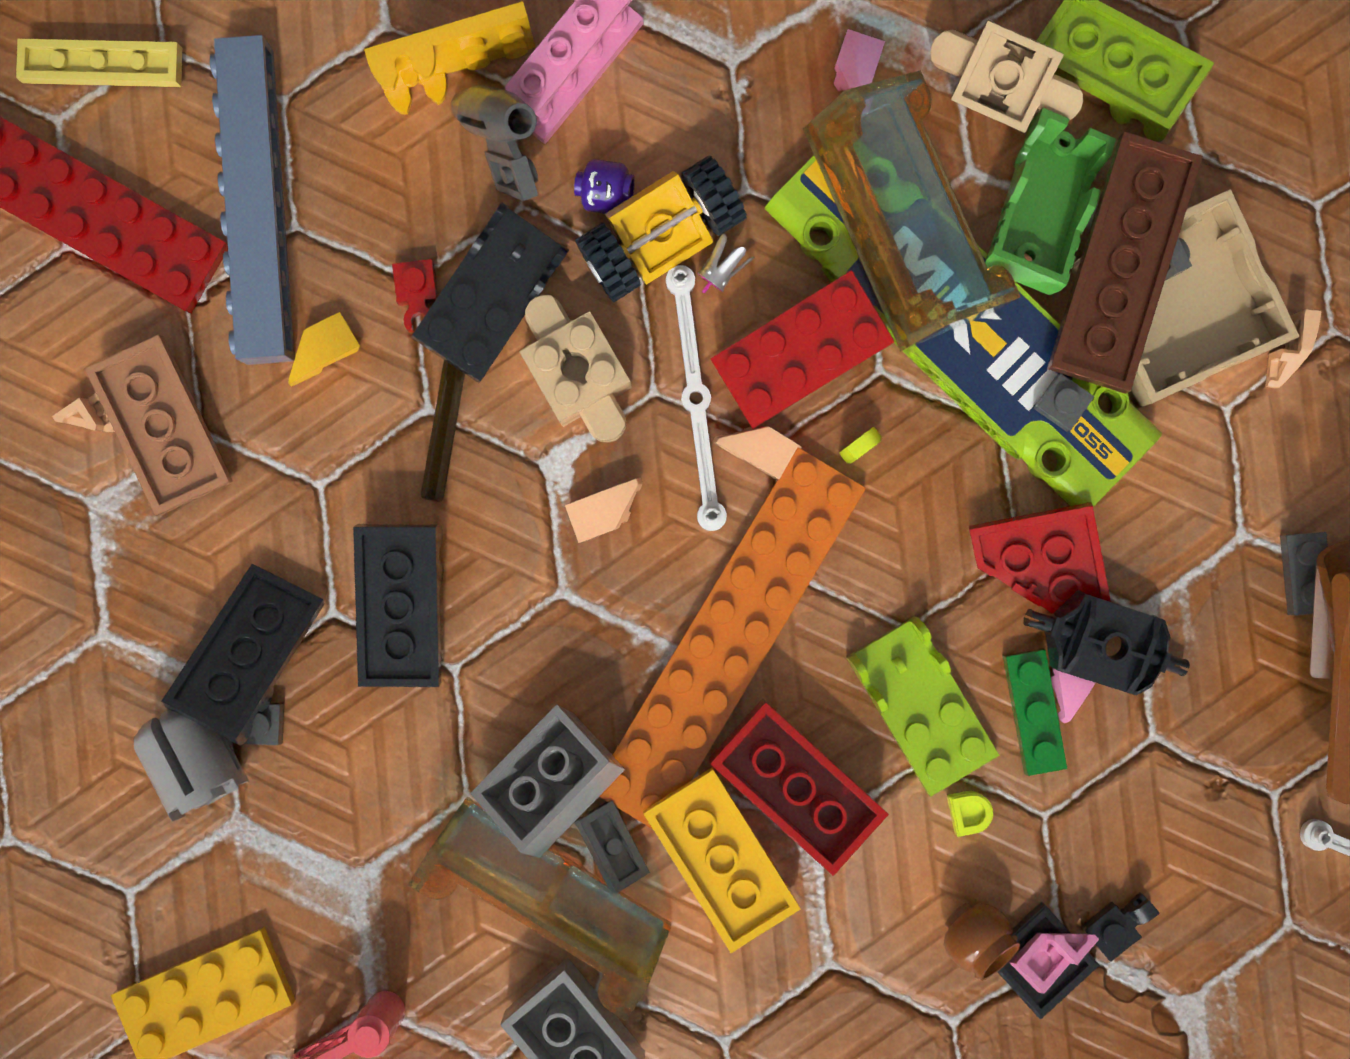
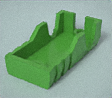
(1048, 202)

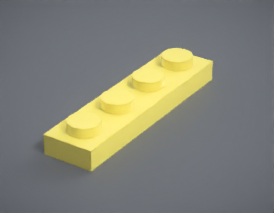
(99, 62)

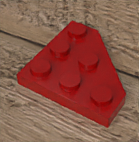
(1044, 554)

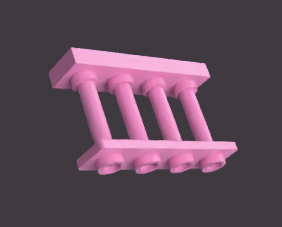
(573, 59)

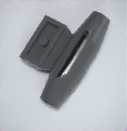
(501, 120)

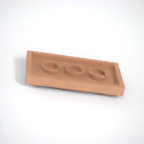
(158, 425)

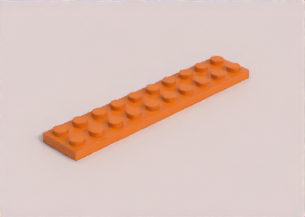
(732, 633)

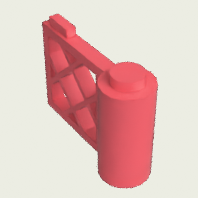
(365, 1035)

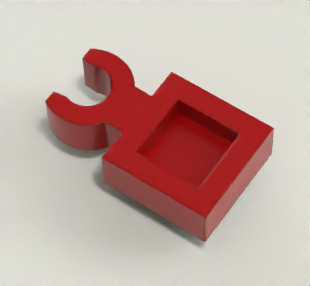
(415, 287)

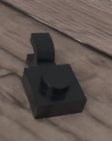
(1117, 927)

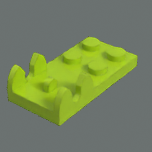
(1125, 64)
(922, 705)

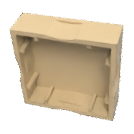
(1213, 311)

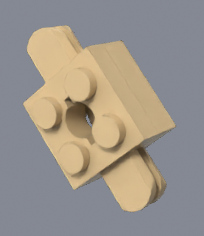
(1005, 75)
(575, 368)

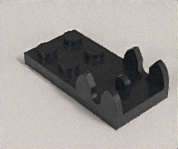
(489, 293)
(398, 604)
(243, 654)

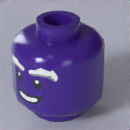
(603, 185)

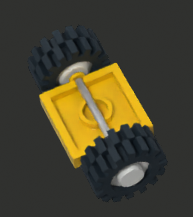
(661, 227)

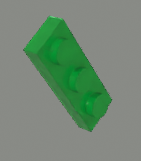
(1034, 712)

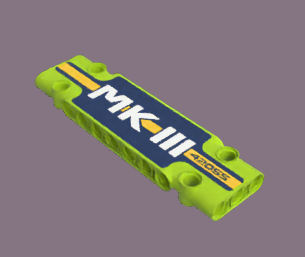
(990, 365)

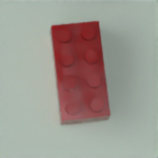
(803, 349)
(798, 787)

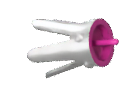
(721, 275)

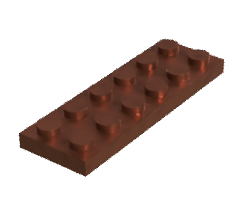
(1125, 262)

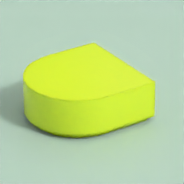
(861, 445)
(969, 812)

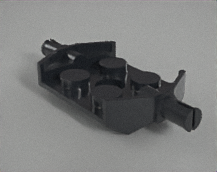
(1084, 626)

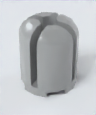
(186, 763)

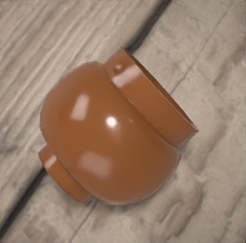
(980, 939)

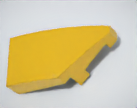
(321, 346)

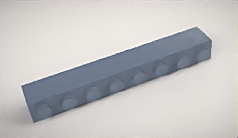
(252, 200)

